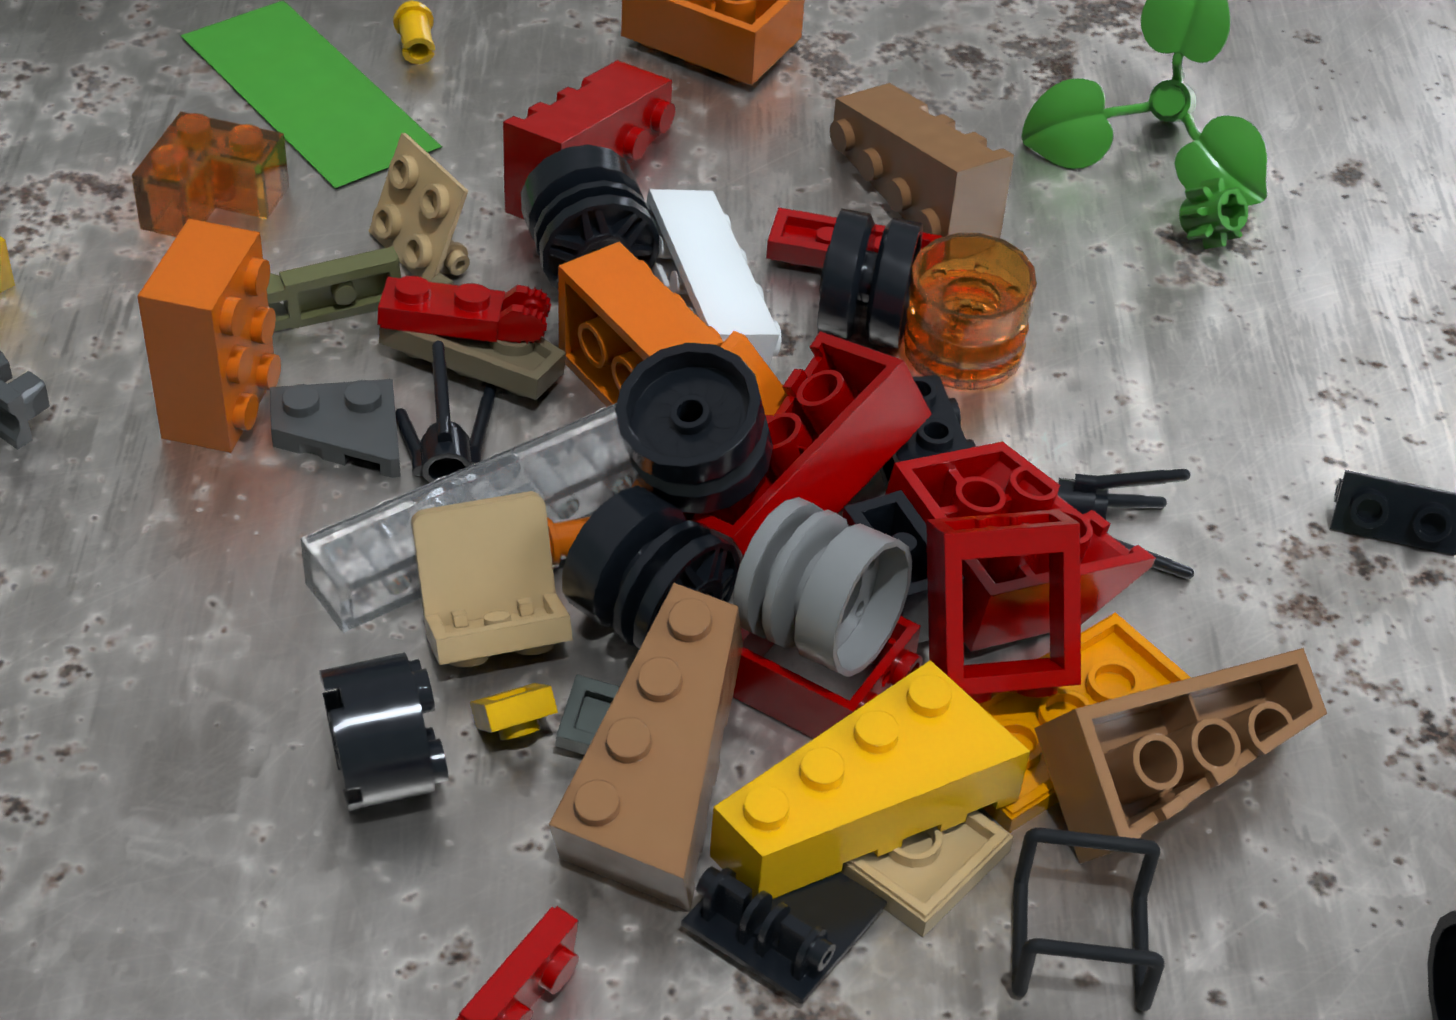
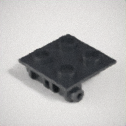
(785, 938)

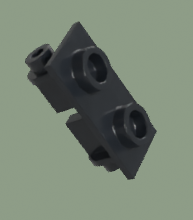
(1395, 512)

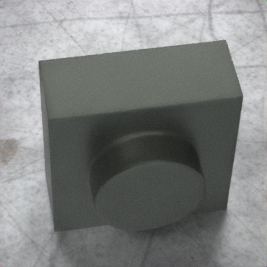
(584, 713)

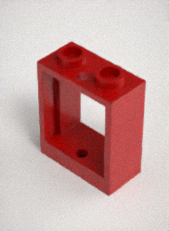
(1003, 536)
(808, 705)

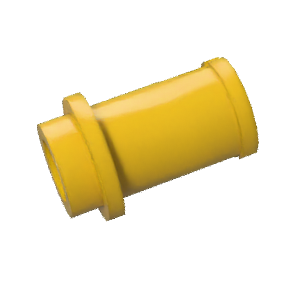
(414, 25)

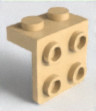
(488, 579)

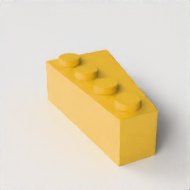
(868, 782)

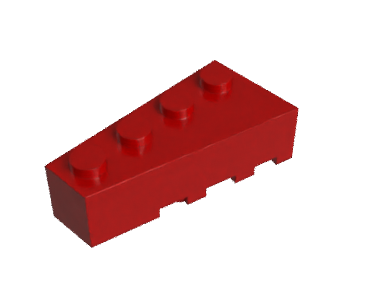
(612, 109)
(828, 434)

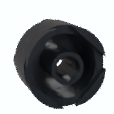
(382, 730)

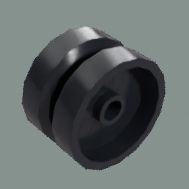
(860, 277)
(695, 427)

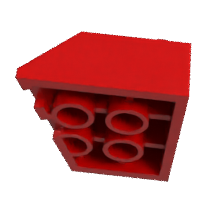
(1010, 594)

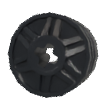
(584, 203)
(635, 554)

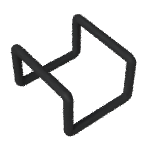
(1147, 963)

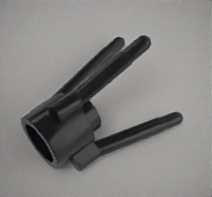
(445, 444)
(1092, 493)

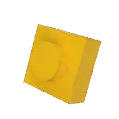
(514, 711)

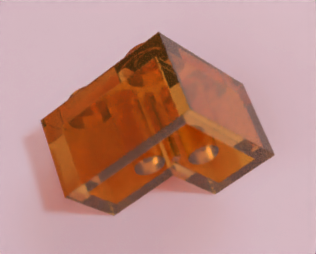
(209, 166)

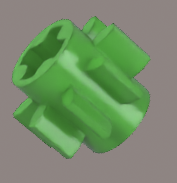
(1213, 213)

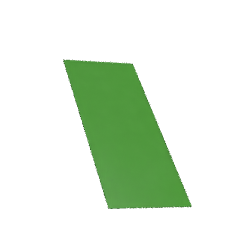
(308, 92)

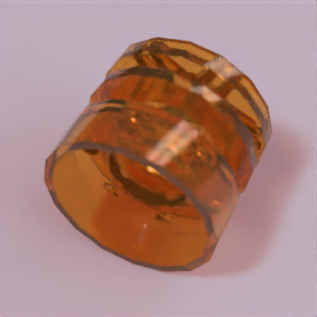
(969, 310)

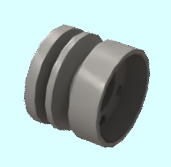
(822, 585)

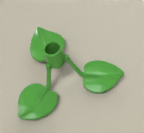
(1073, 128)

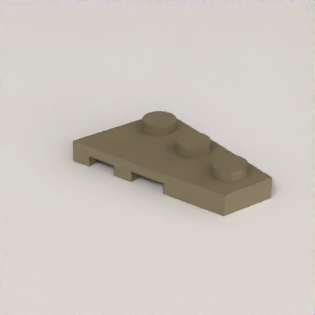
(515, 366)

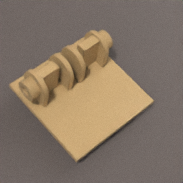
(420, 213)

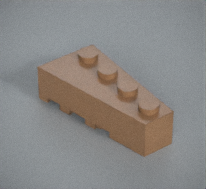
(923, 162)
(652, 765)

